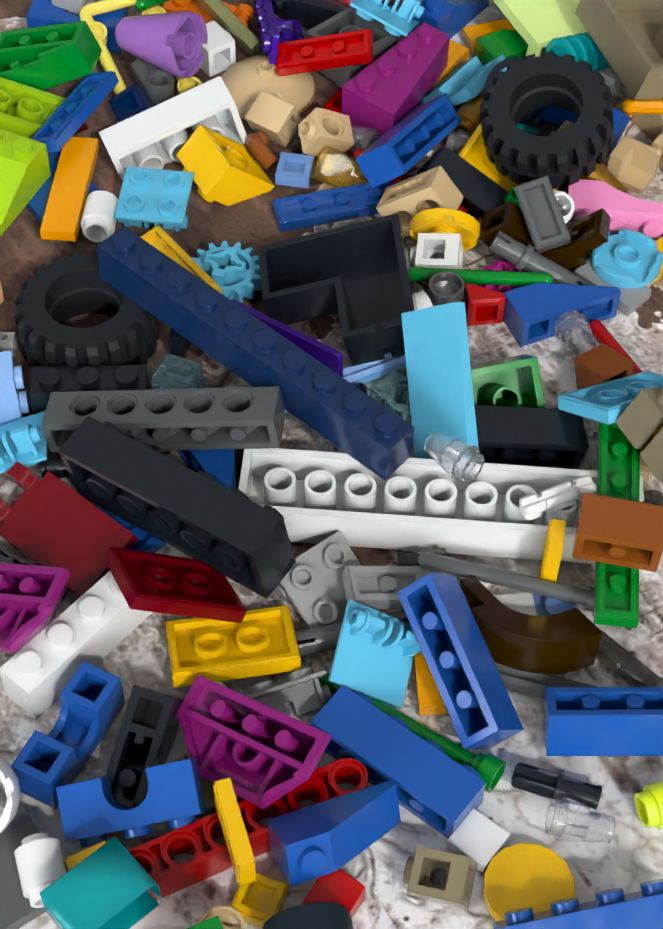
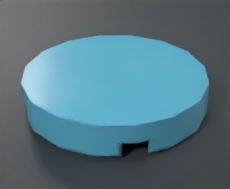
(627, 260)

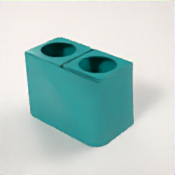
(102, 891)

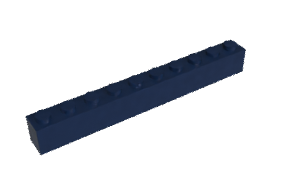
(256, 352)

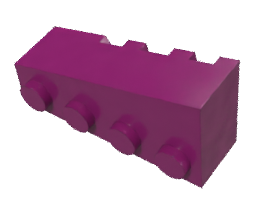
(396, 80)

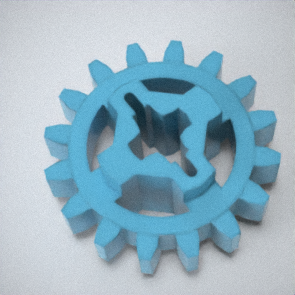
(232, 269)

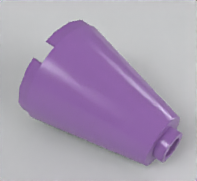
(165, 40)

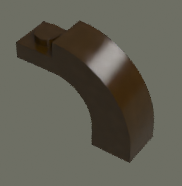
(585, 233)
(532, 642)

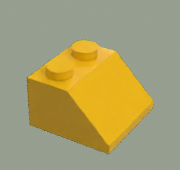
(222, 168)

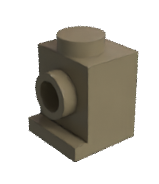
(426, 863)

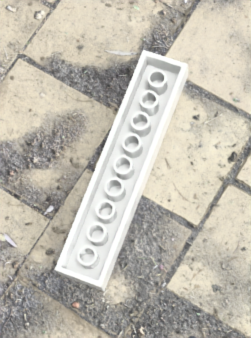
(411, 507)

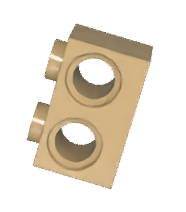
(419, 193)

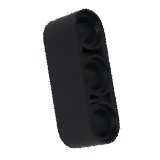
(479, 191)

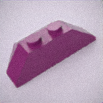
(28, 601)
(248, 742)

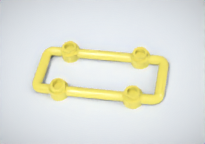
(100, 34)

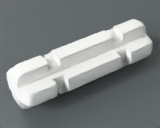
(555, 497)

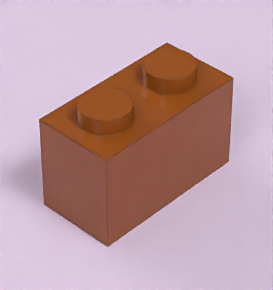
(619, 532)

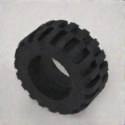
(539, 84)
(74, 288)

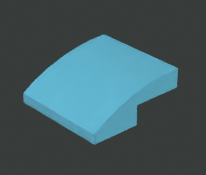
(464, 81)

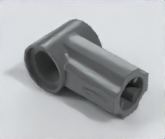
(153, 80)

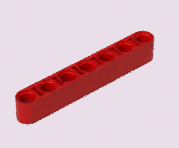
(213, 858)

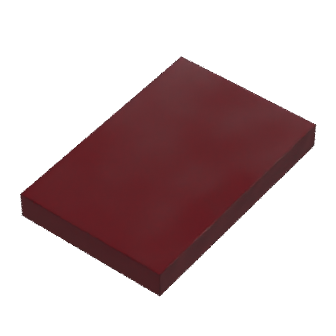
(173, 585)

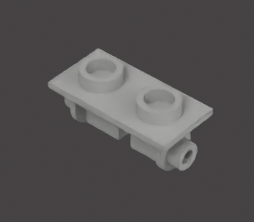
(302, 691)

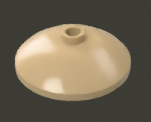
(255, 74)

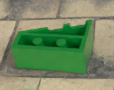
(48, 54)

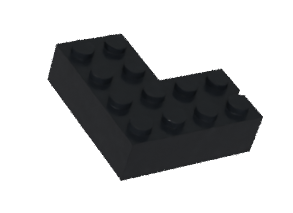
(345, 271)

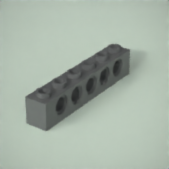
(174, 416)

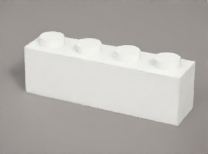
(77, 635)

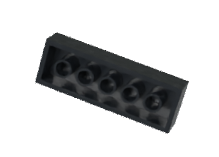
(179, 505)

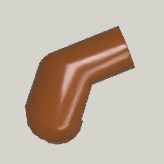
(257, 146)

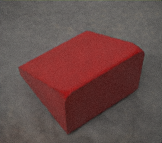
(483, 305)
(338, 889)

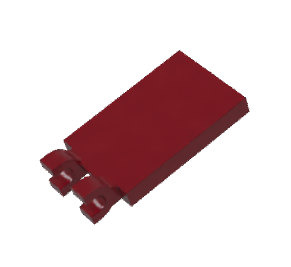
(61, 528)

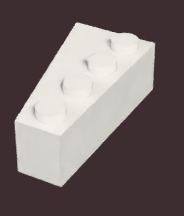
(162, 130)

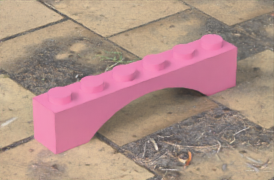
(625, 210)

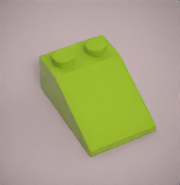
(25, 108)
(22, 173)

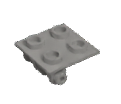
(317, 582)

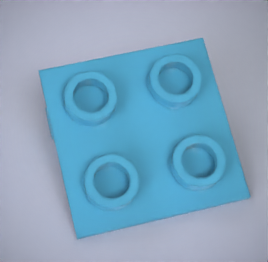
(396, 21)
(154, 198)
(22, 442)
(374, 654)

